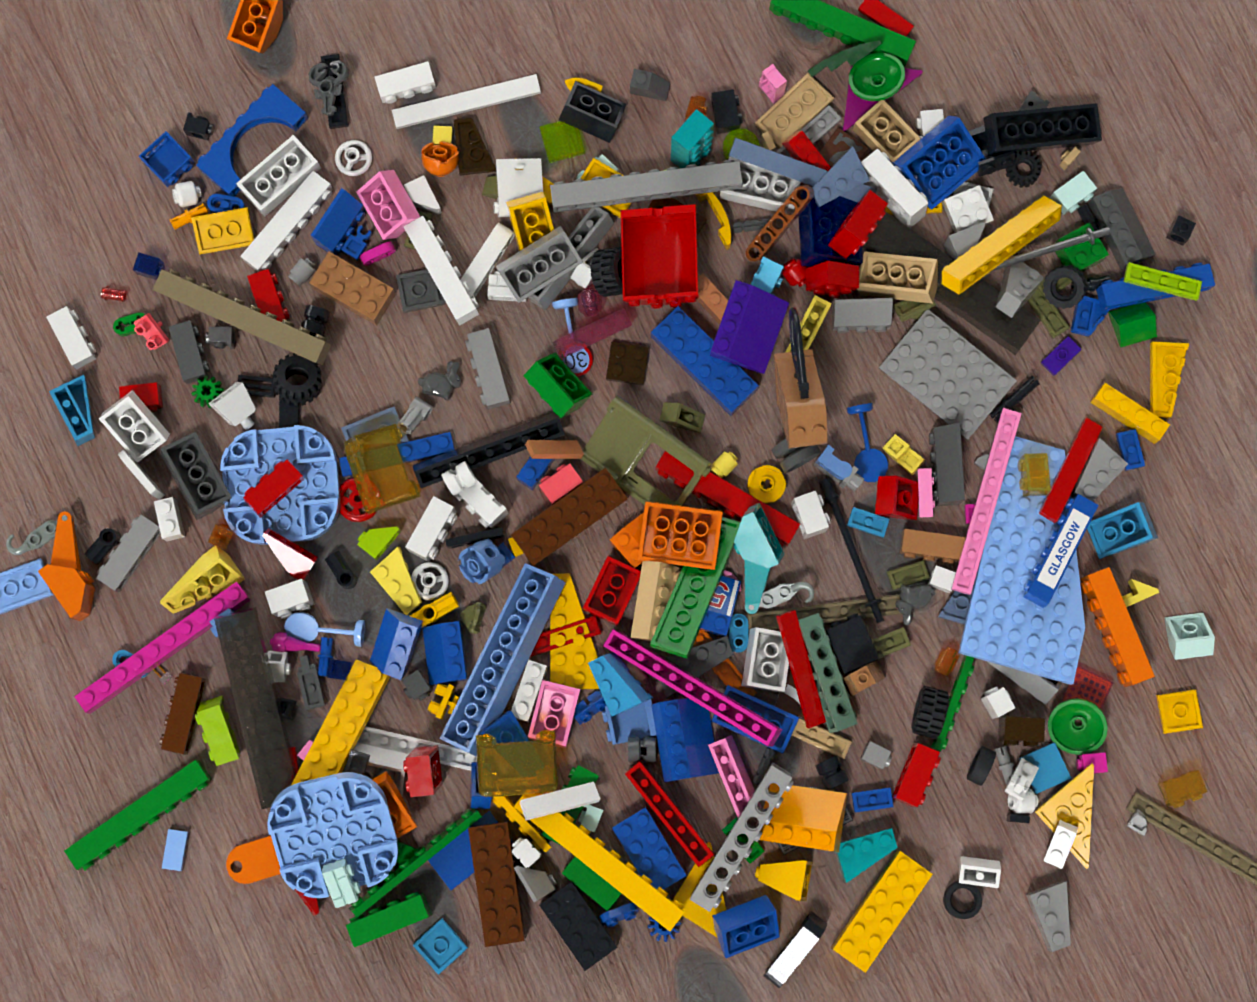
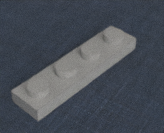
(818, 127)

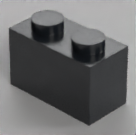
(725, 111)

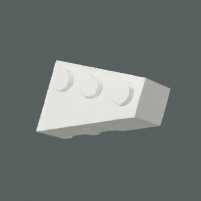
(483, 504)

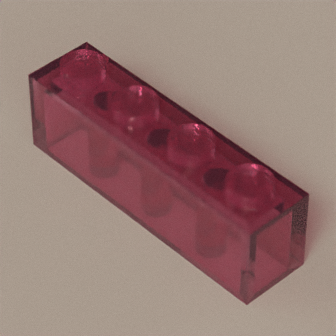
(592, 333)

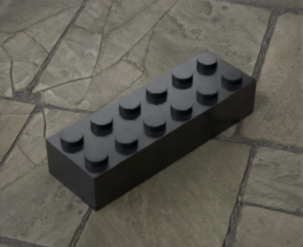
(1042, 128)

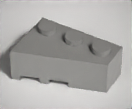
(1017, 287)
(1099, 471)

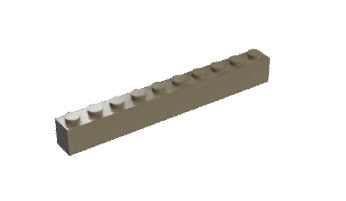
(242, 317)

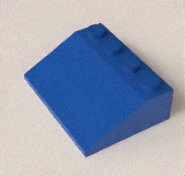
(941, 160)
(683, 739)

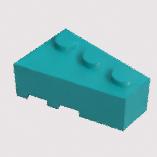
(864, 851)

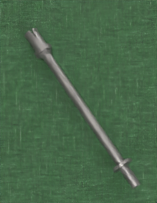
(1089, 236)

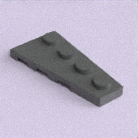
(701, 659)

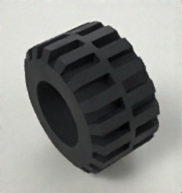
(607, 271)
(297, 393)
(930, 712)

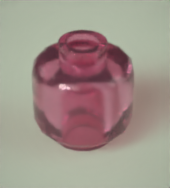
(589, 302)

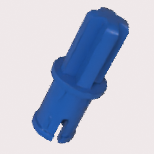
(325, 655)

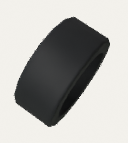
(981, 765)
(962, 915)

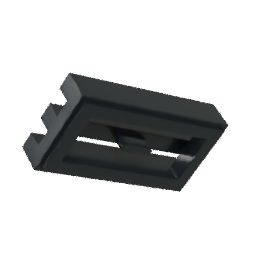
(255, 386)

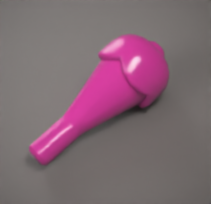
(284, 643)

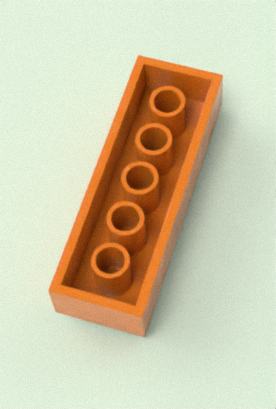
(1116, 627)

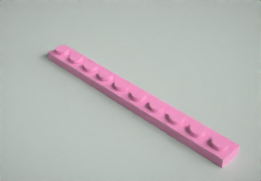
(986, 501)

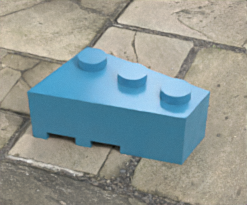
(74, 406)
(617, 684)

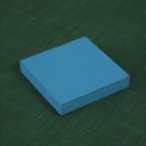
(1051, 768)
(440, 946)

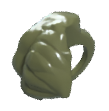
(472, 617)

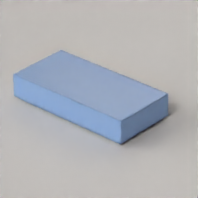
(175, 850)

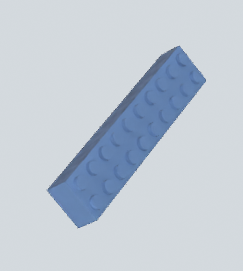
(503, 657)

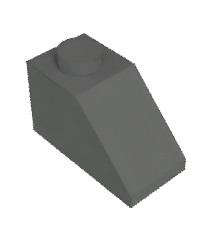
(649, 85)

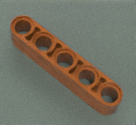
(787, 218)

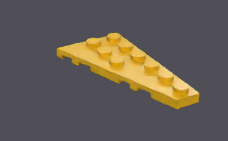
(570, 662)

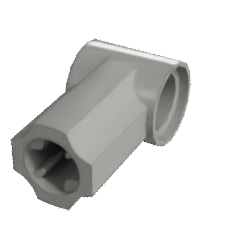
(417, 411)

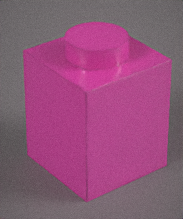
(1098, 759)

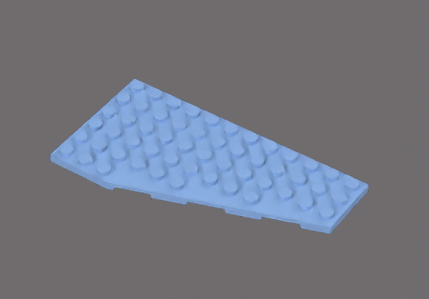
(999, 620)

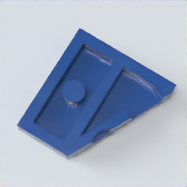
(1087, 316)

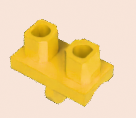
(440, 709)

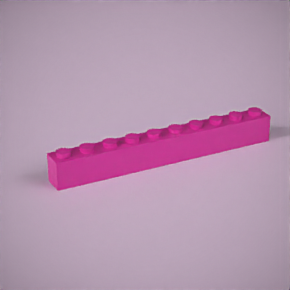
(160, 649)
(693, 688)

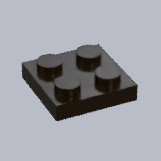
(627, 363)

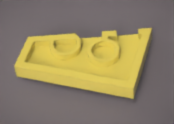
(396, 580)

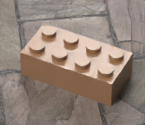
(352, 288)

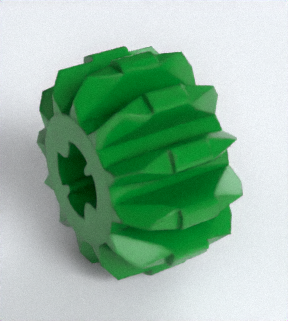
(200, 393)

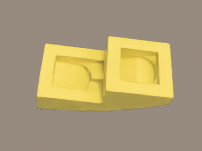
(903, 454)

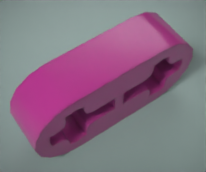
(377, 253)

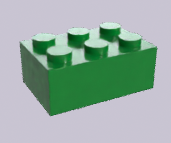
(557, 385)

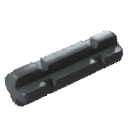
(749, 225)
(764, 765)

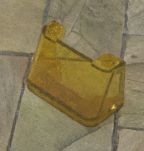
(380, 469)
(516, 766)

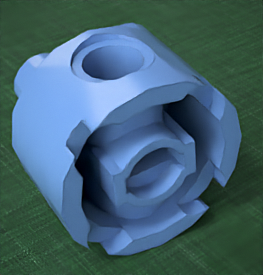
(481, 561)

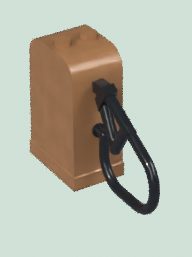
(800, 392)

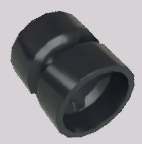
(320, 316)
(832, 772)

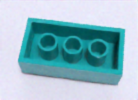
(692, 140)

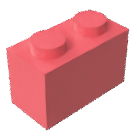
(560, 484)

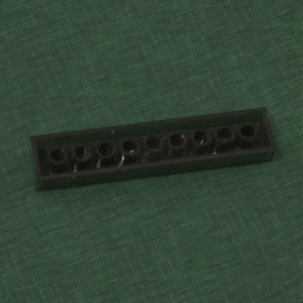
(974, 305)
(256, 703)

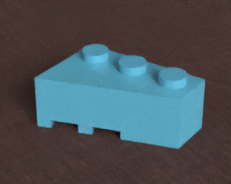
(768, 276)

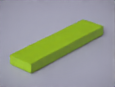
(1162, 281)

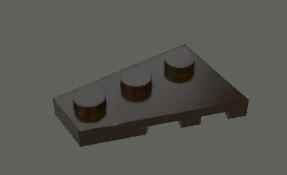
(472, 152)

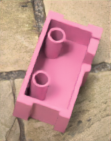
(772, 83)
(925, 484)

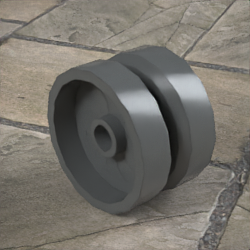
(796, 456)

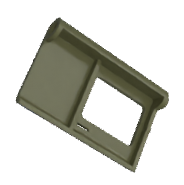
(623, 441)

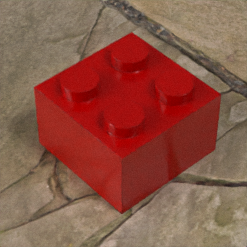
(832, 278)

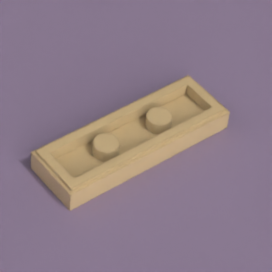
(822, 739)

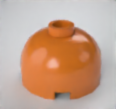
(440, 158)

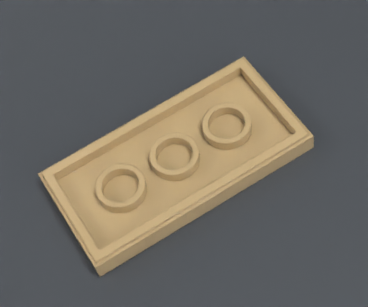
(794, 110)

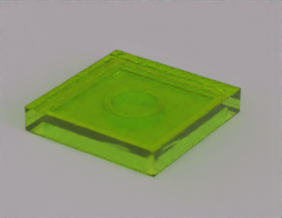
(561, 141)

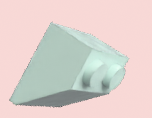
(1189, 636)

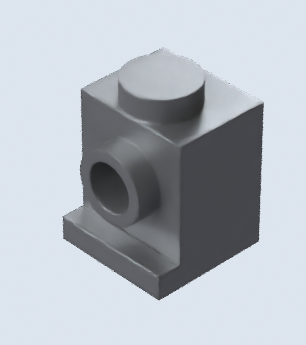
(221, 337)

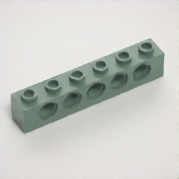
(834, 720)

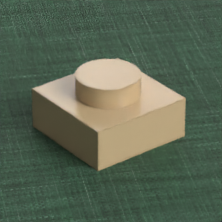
(1068, 157)

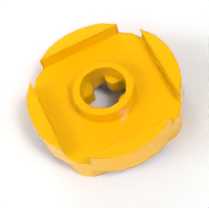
(760, 475)

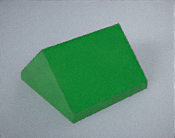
(1133, 324)

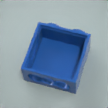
(167, 160)

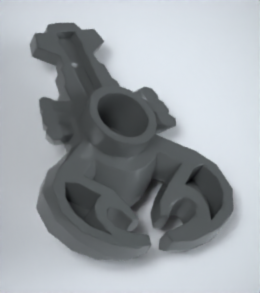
(330, 86)

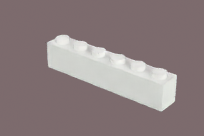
(287, 222)
(441, 270)

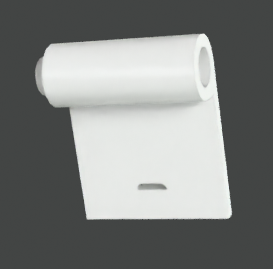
(516, 183)

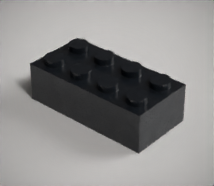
(578, 926)

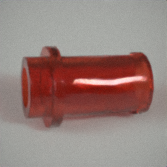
(113, 294)

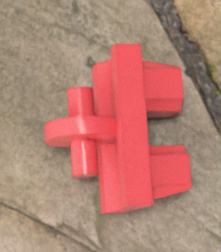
(151, 331)

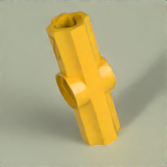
(441, 607)

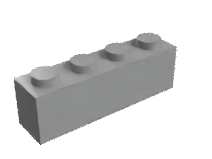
(488, 369)
(129, 553)

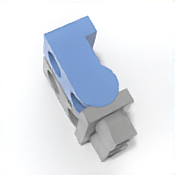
(838, 470)

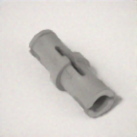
(1005, 763)

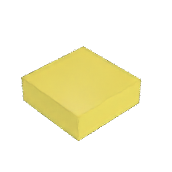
(442, 134)

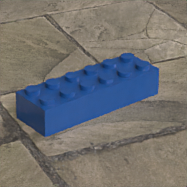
(691, 351)

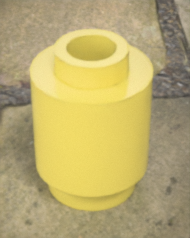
(724, 464)

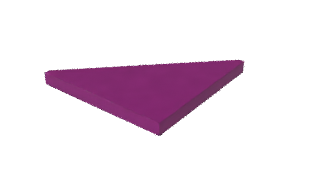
(857, 107)

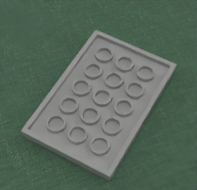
(947, 373)

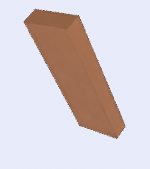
(554, 449)

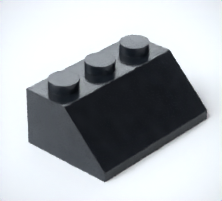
(592, 112)

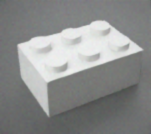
(134, 426)
(432, 529)
(765, 661)

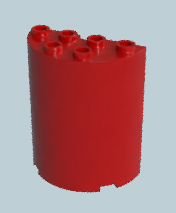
(659, 256)

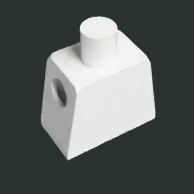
(235, 406)

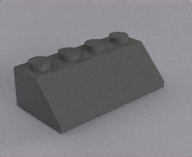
(1127, 236)
(947, 465)
(195, 475)

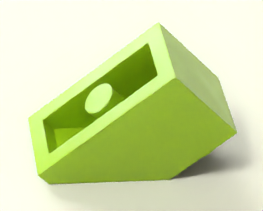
(377, 540)

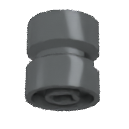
(634, 749)

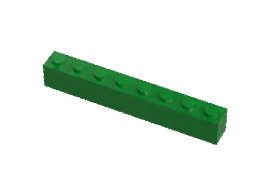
(843, 26)
(137, 815)

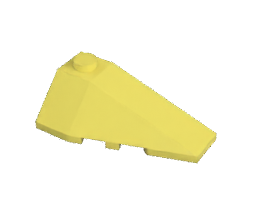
(207, 577)

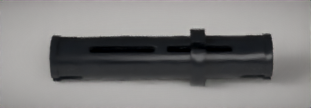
(1015, 397)

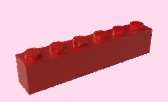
(670, 814)

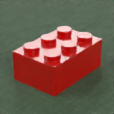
(858, 225)
(612, 591)
(423, 771)
(916, 775)

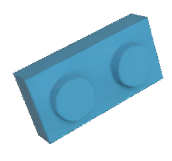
(868, 522)

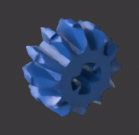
(662, 932)

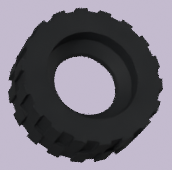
(1065, 272)

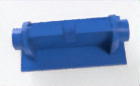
(585, 712)

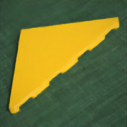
(1074, 807)
(692, 910)

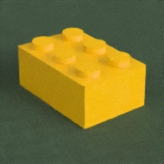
(529, 218)

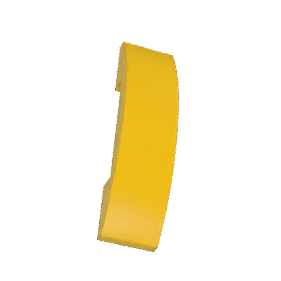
(724, 233)

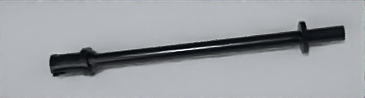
(831, 498)

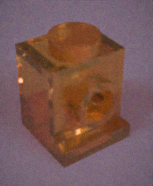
(696, 103)
(220, 535)

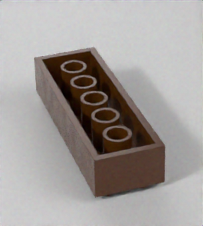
(569, 517)
(496, 884)

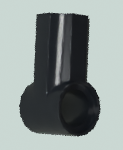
(101, 546)
(341, 569)

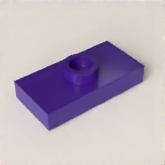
(1061, 356)

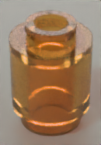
(946, 661)

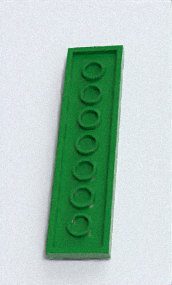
(692, 598)

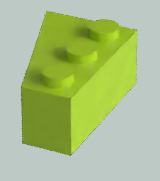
(217, 731)

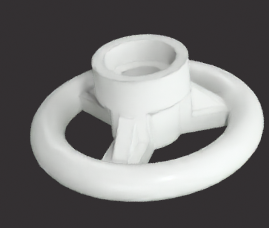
(349, 151)
(424, 575)

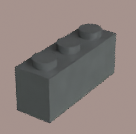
(189, 351)

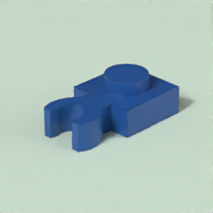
(355, 245)

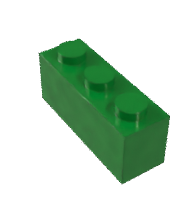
(591, 883)

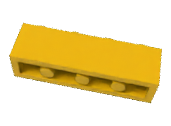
(1130, 413)

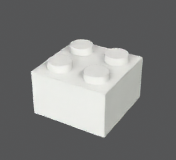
(967, 209)
(810, 514)
(289, 598)

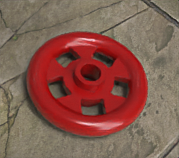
(354, 515)

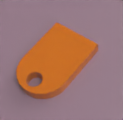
(257, 861)

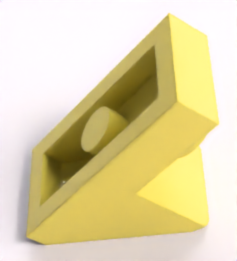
(1140, 590)

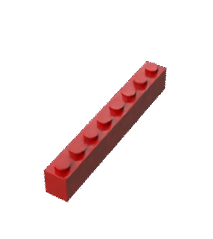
(725, 495)

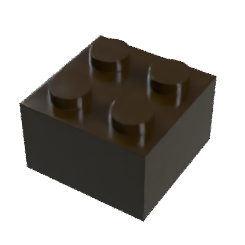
(1021, 729)

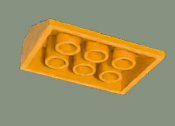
(807, 818)

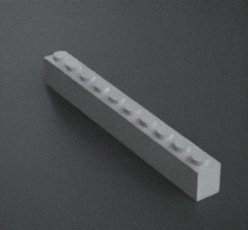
(646, 186)

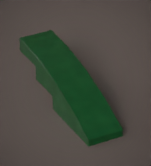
(851, 55)

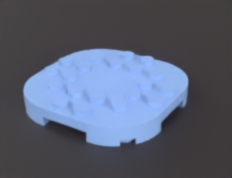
(303, 512)
(330, 822)

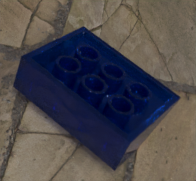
(818, 228)

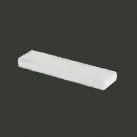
(559, 801)

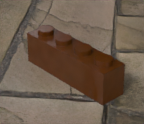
(182, 718)

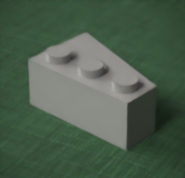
(1052, 914)

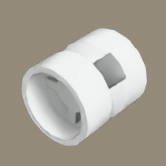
(459, 478)

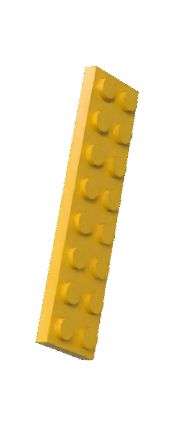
(344, 722)

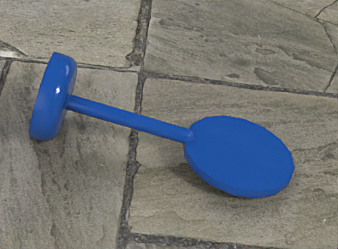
(869, 462)

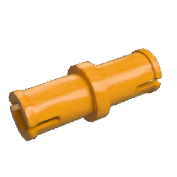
(185, 217)

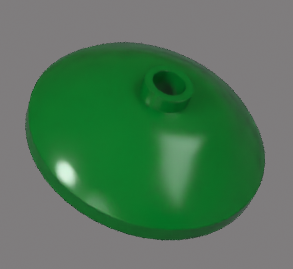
(875, 70)
(1076, 737)

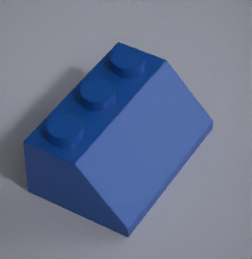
(338, 222)
(395, 643)
(445, 653)
(746, 926)

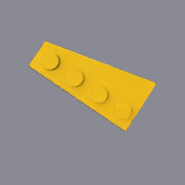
(1165, 373)
(526, 828)

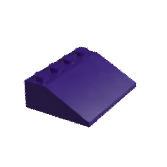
(749, 327)

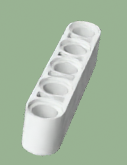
(487, 258)

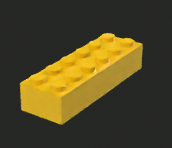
(881, 911)

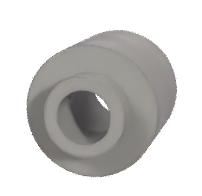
(302, 271)

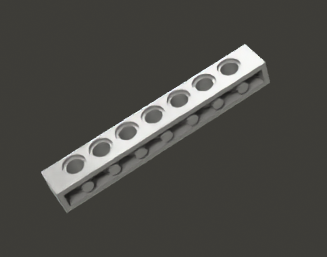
(701, 894)

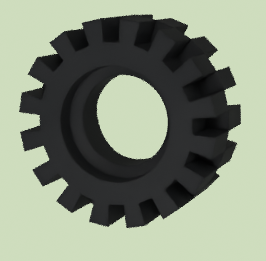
(1028, 179)

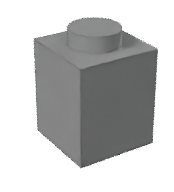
(876, 755)

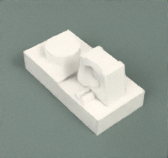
(1021, 779)

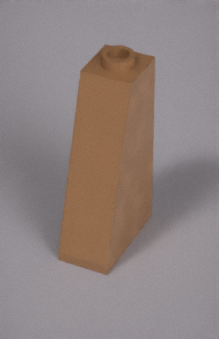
(863, 678)

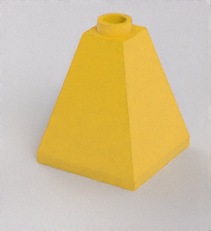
(787, 877)

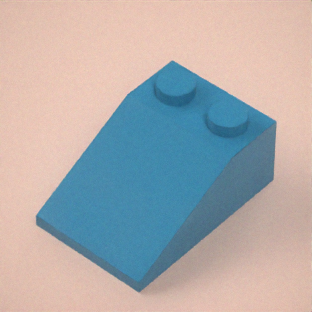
(1121, 530)

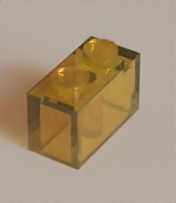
(1034, 474)
(1182, 788)

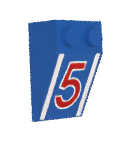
(721, 607)

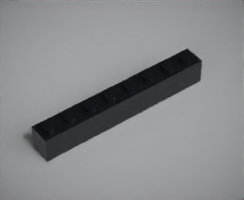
(489, 449)

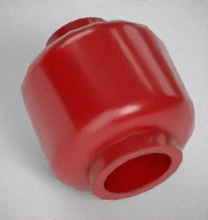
(794, 272)

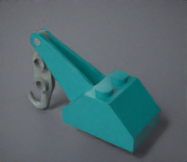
(760, 552)

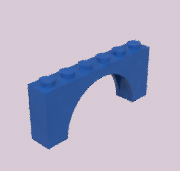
(269, 108)

